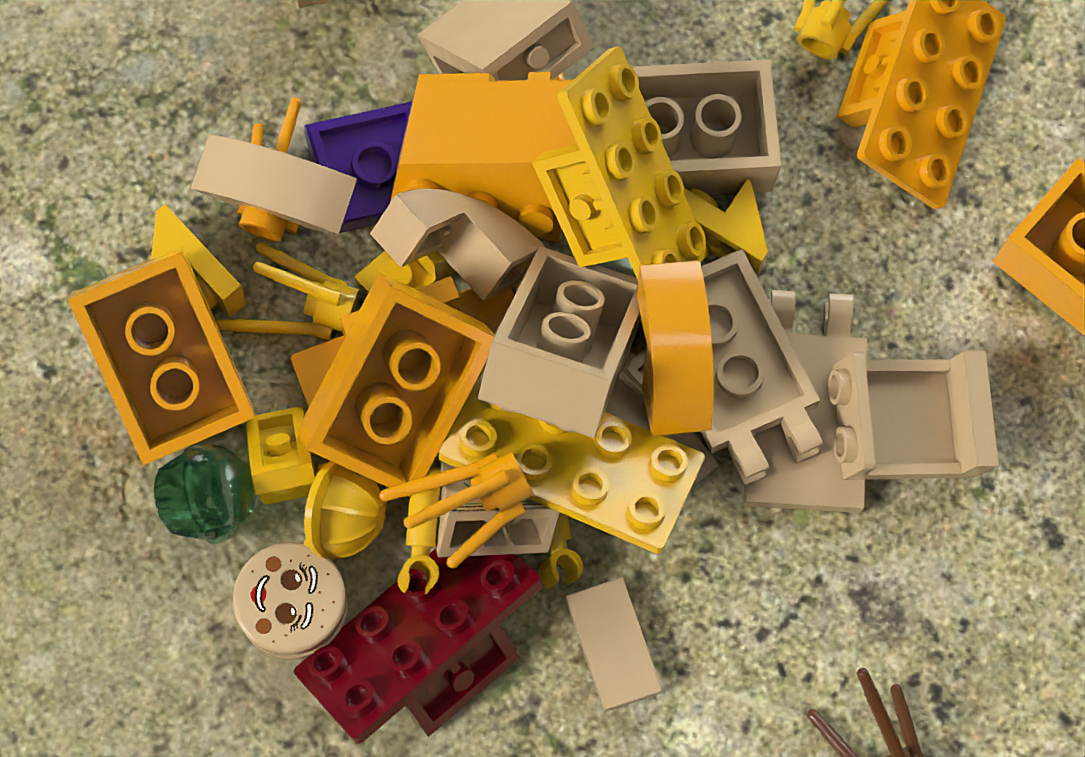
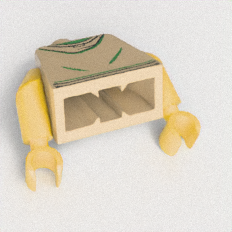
(529, 533)

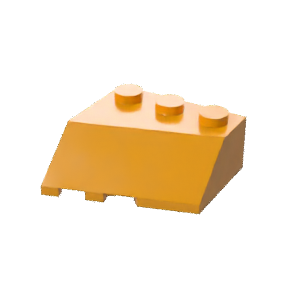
(482, 140)

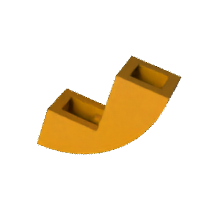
(678, 348)

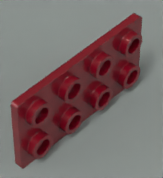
(422, 647)

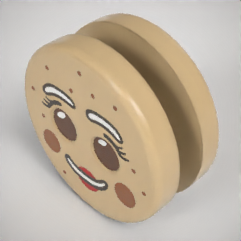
(290, 601)

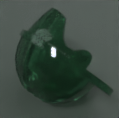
(204, 493)

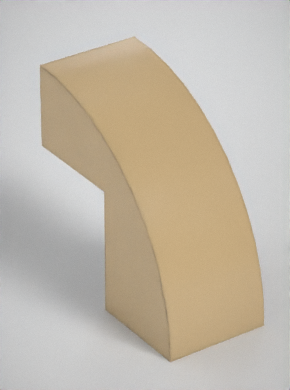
(274, 183)
(472, 236)

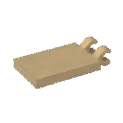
(754, 372)
(817, 480)

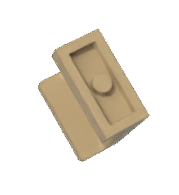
(507, 38)
(913, 417)

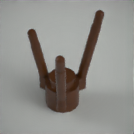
(882, 718)

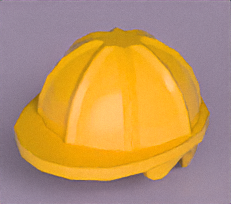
(342, 512)

